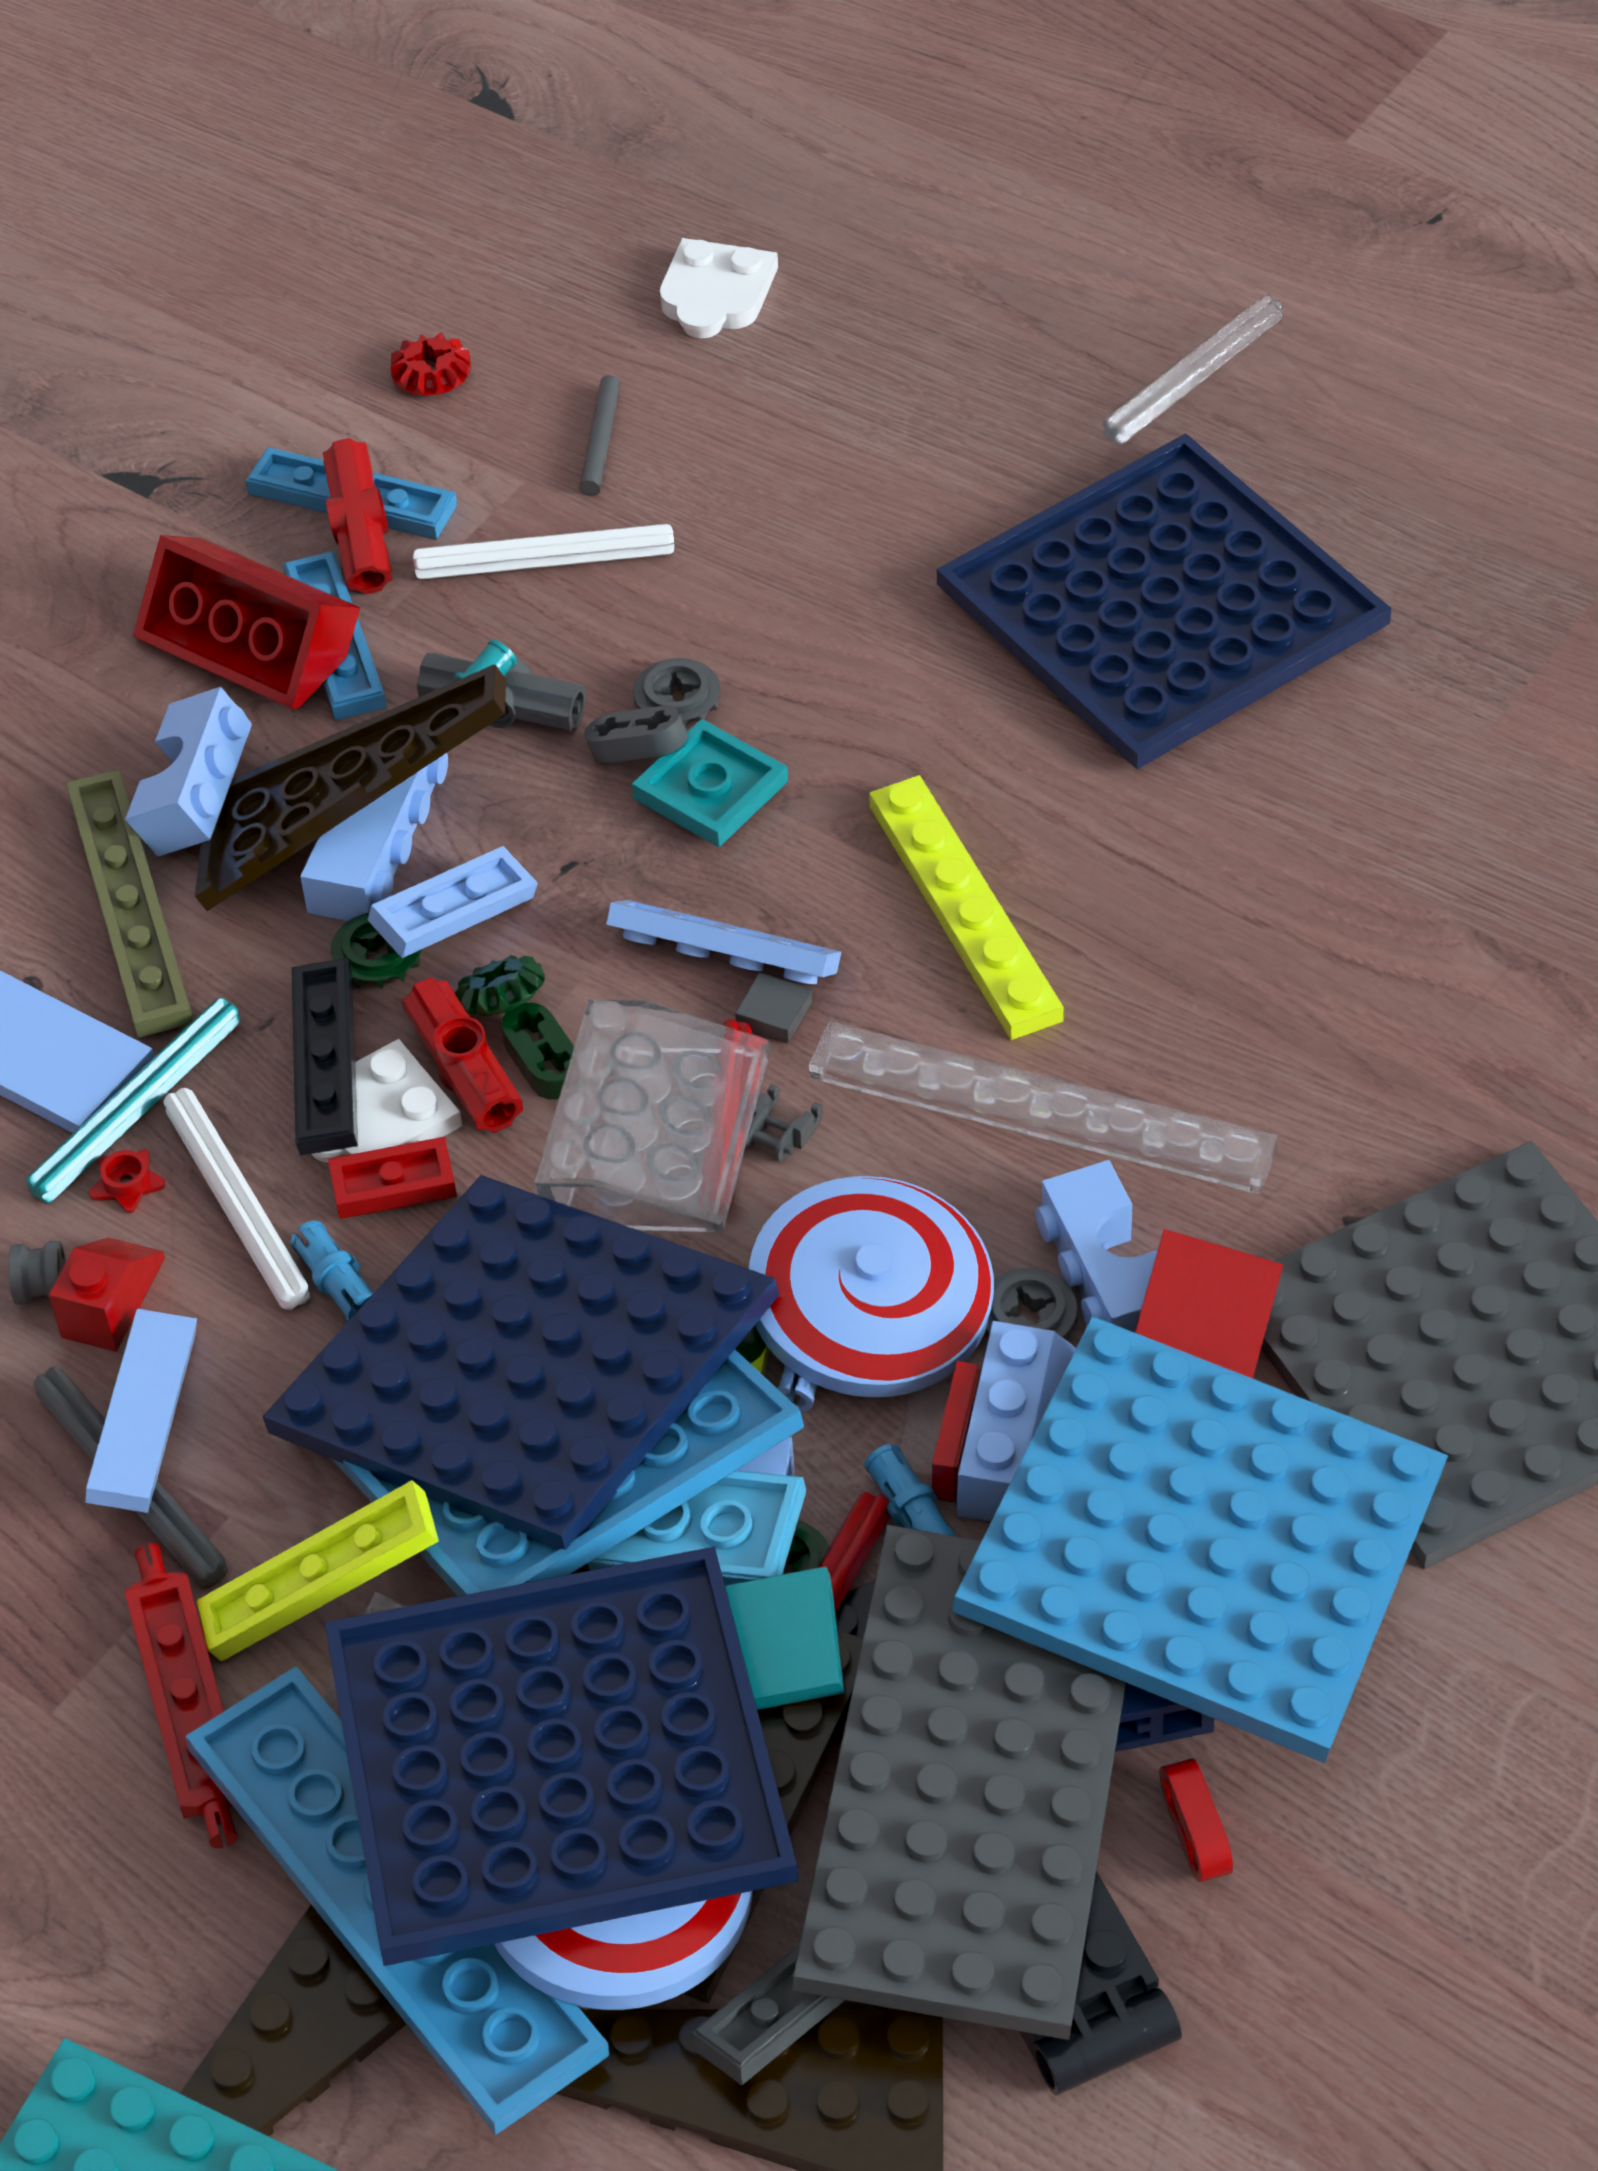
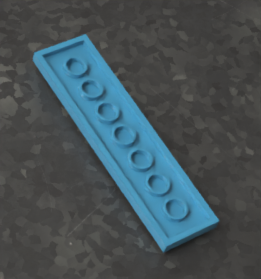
(488, 2029)

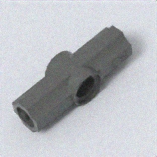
(527, 695)

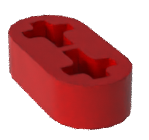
(1196, 1820)

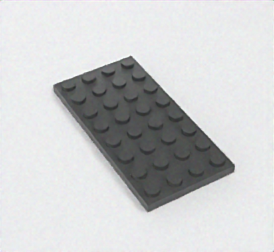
(959, 1811)

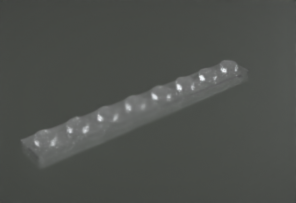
(1044, 1107)

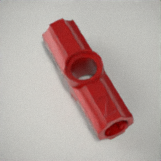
(357, 516)
(462, 1055)

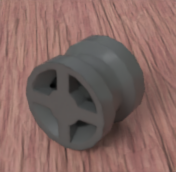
(34, 1270)

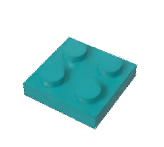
(710, 783)

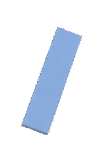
(141, 1411)

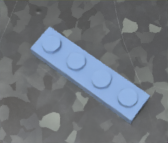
(700, 935)

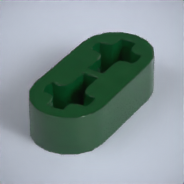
(531, 1055)

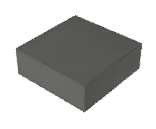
(774, 1007)

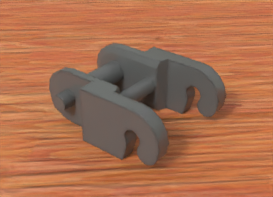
(795, 1134)

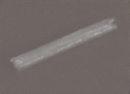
(1192, 369)

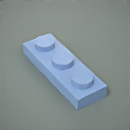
(452, 901)

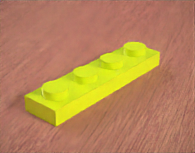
(317, 1570)

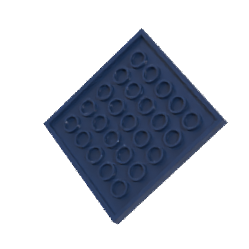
(1162, 599)
(522, 1360)
(555, 1756)

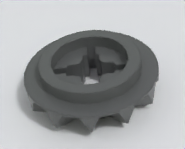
(694, 680)
(1041, 1292)

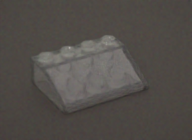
(653, 1117)

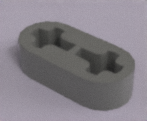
(636, 734)

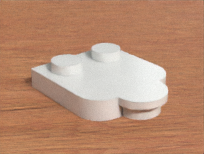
(716, 286)
(397, 1103)

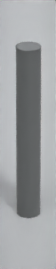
(600, 435)

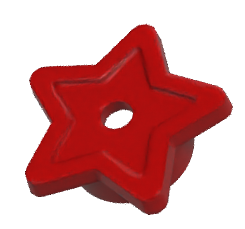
(123, 1165)

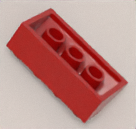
(243, 620)

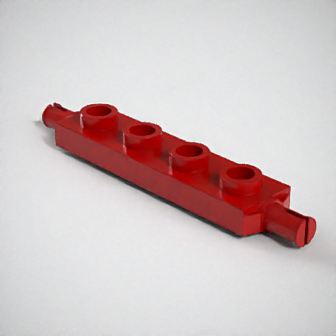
(179, 1683)

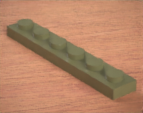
(129, 905)

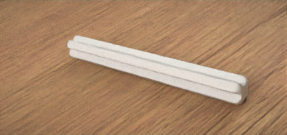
(543, 551)
(237, 1199)

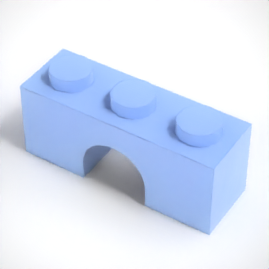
(184, 801)
(1084, 1218)

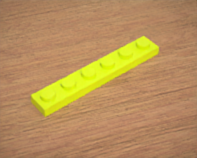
(966, 908)

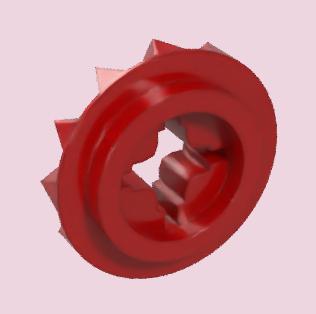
(416, 377)

